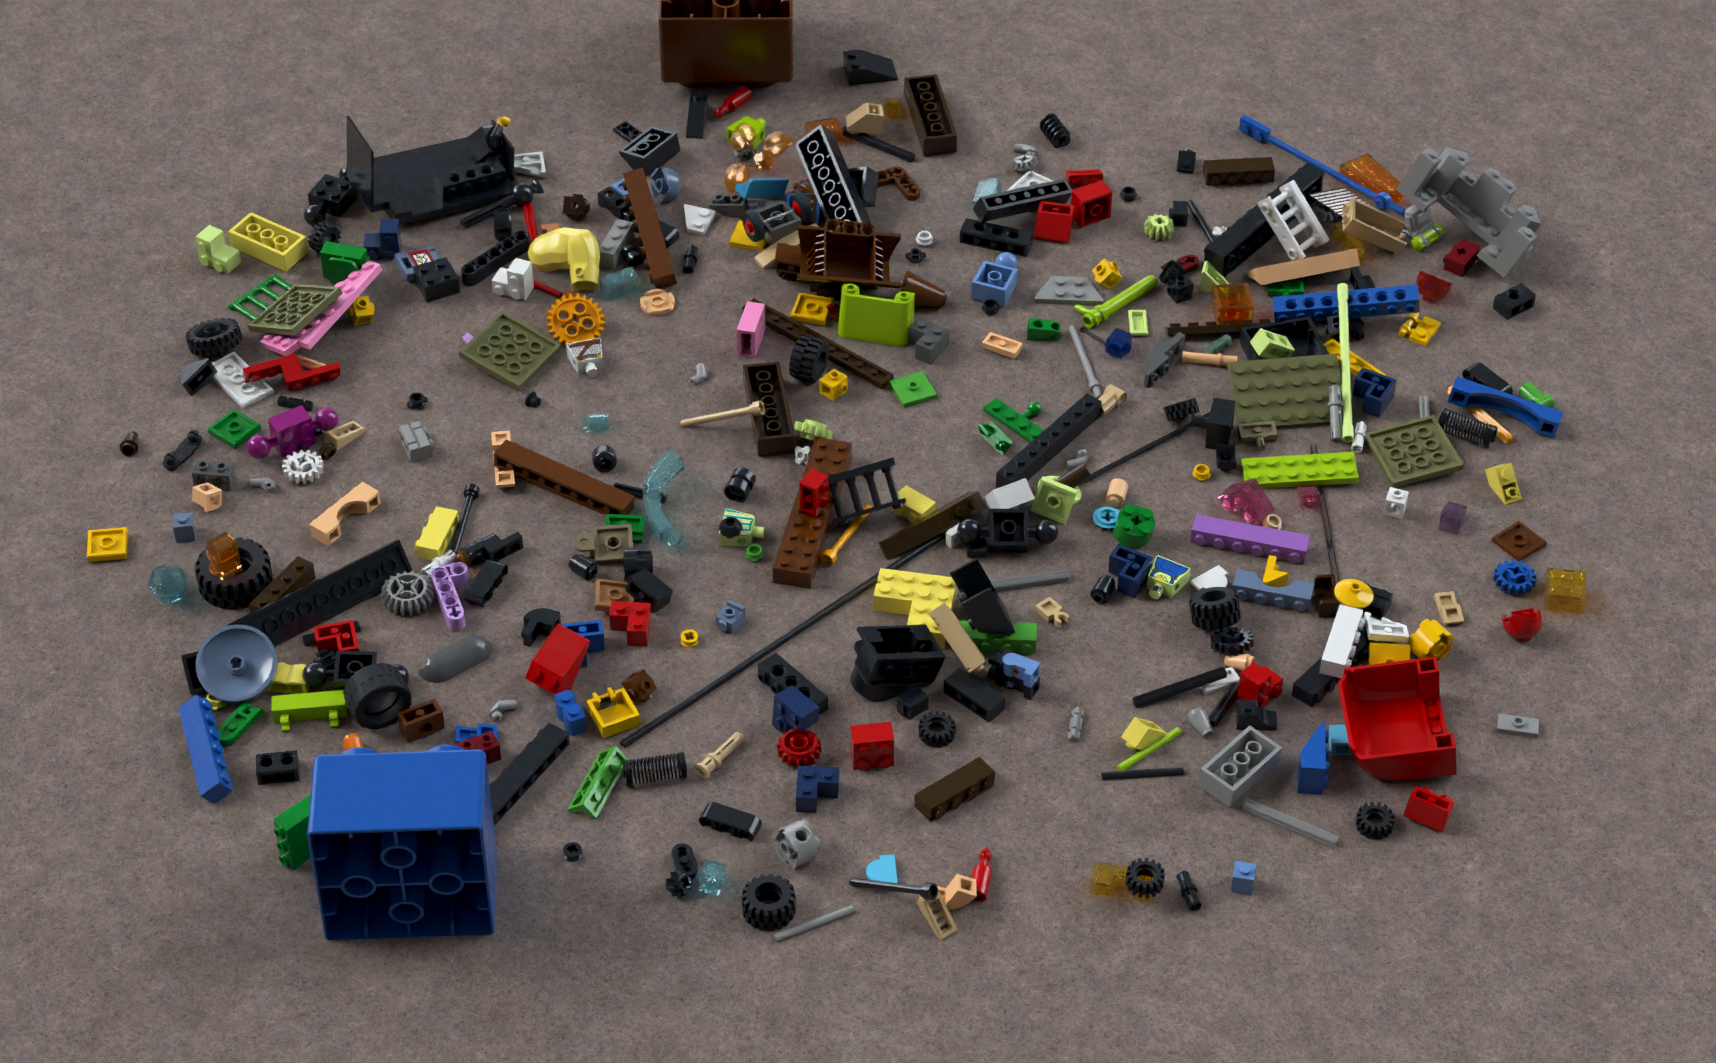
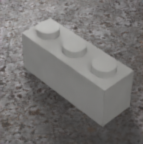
(618, 237)

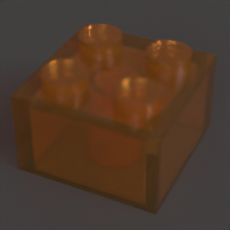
(1232, 303)

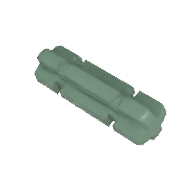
(1218, 345)

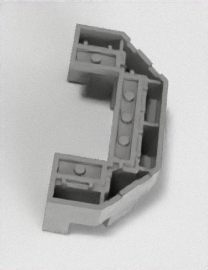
(1476, 203)

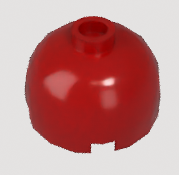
(1522, 624)

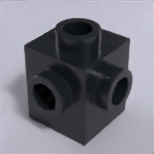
(1180, 288)
(1332, 327)

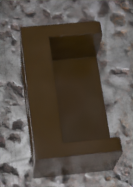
(1325, 599)

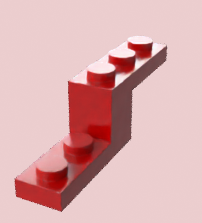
(291, 372)

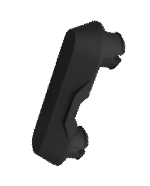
(184, 451)

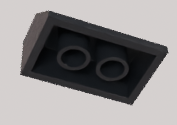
(651, 149)

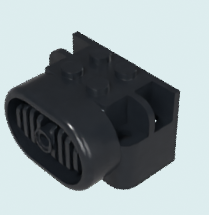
(894, 660)

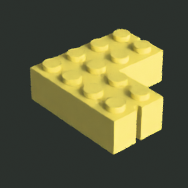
(914, 596)

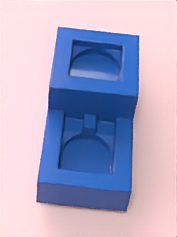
(465, 733)

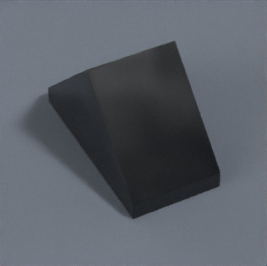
(197, 375)

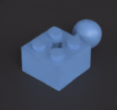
(996, 279)

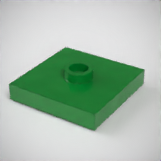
(234, 429)

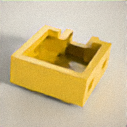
(614, 718)

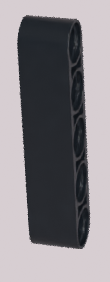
(494, 258)

